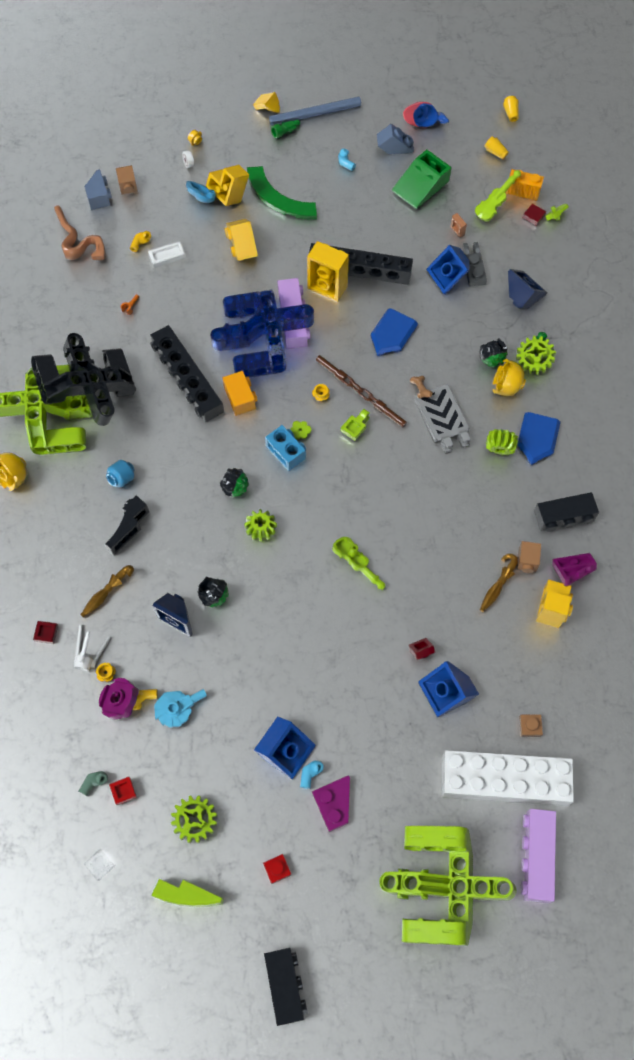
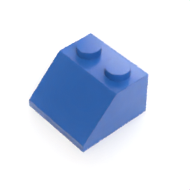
(285, 747)

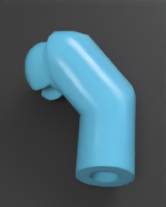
(344, 160)
(309, 772)

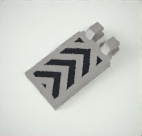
(444, 417)

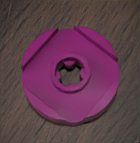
(128, 696)

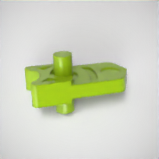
(556, 212)

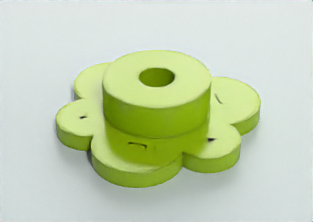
(300, 429)

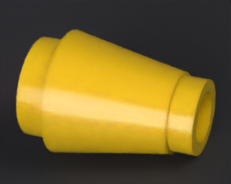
(511, 107)
(496, 148)

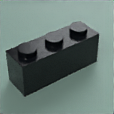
(566, 512)
(285, 986)

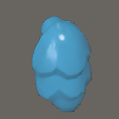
(201, 192)

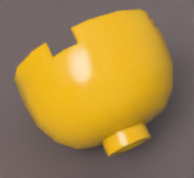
(509, 378)
(12, 470)

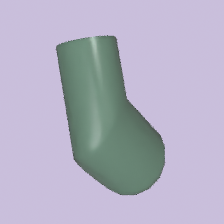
(93, 779)

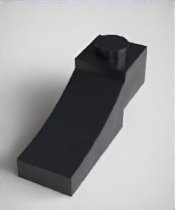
(134, 512)

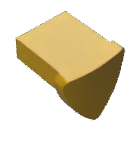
(268, 101)

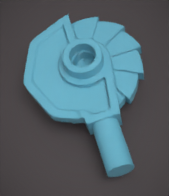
(175, 707)

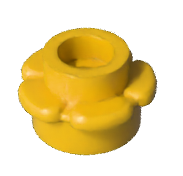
(195, 137)
(321, 388)
(105, 667)

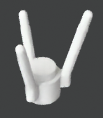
(82, 659)

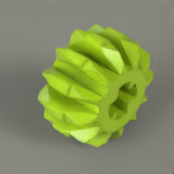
(502, 442)
(265, 519)

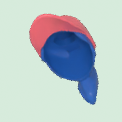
(423, 115)

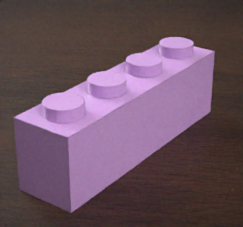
(290, 295)
(539, 856)

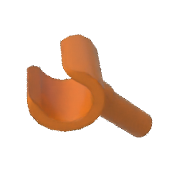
(129, 305)

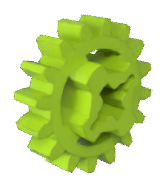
(525, 356)
(199, 811)

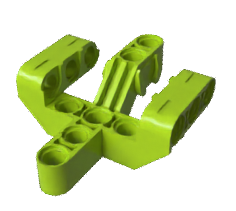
(40, 439)
(458, 843)

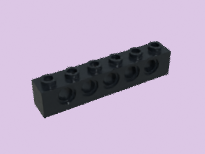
(377, 266)
(167, 338)

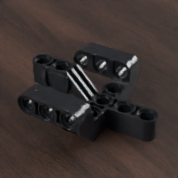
(82, 371)

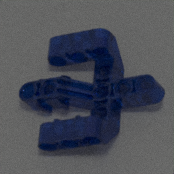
(264, 309)

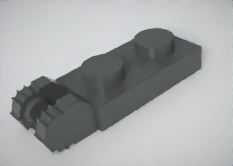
(476, 274)

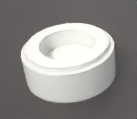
(188, 159)

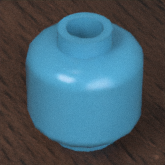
(120, 473)

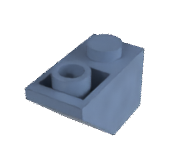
(394, 141)
(96, 191)

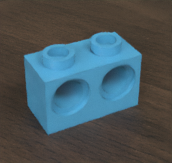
(282, 449)

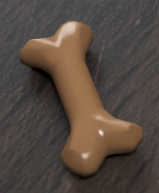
(423, 392)

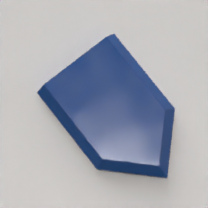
(392, 332)
(538, 436)

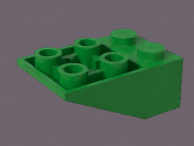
(422, 179)

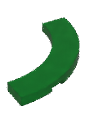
(276, 200)

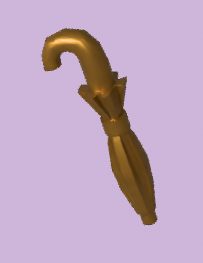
(494, 591)
(98, 598)

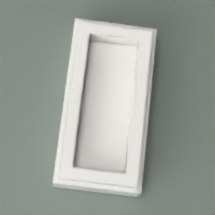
(167, 254)

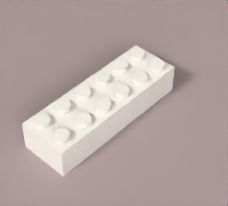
(507, 778)

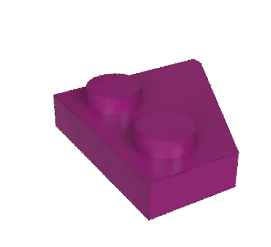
(574, 567)
(334, 803)

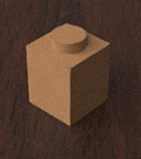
(126, 180)
(529, 557)

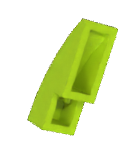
(185, 895)

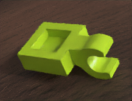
(355, 426)

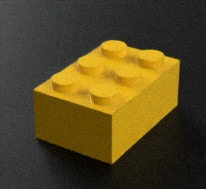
(327, 271)

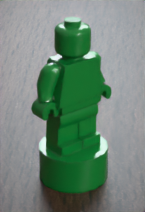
(278, 131)

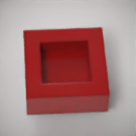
(122, 790)
(277, 869)

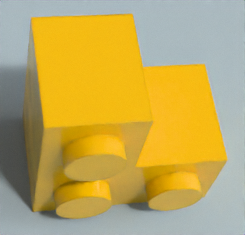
(228, 184)
(242, 239)
(555, 604)

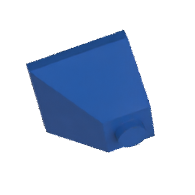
(449, 268)
(447, 688)

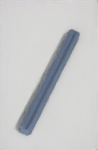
(315, 110)

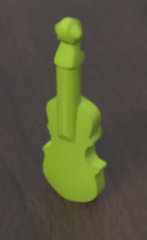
(487, 208)
(346, 549)

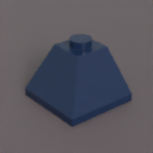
(524, 289)
(173, 612)

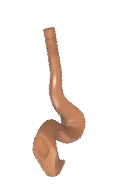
(74, 253)

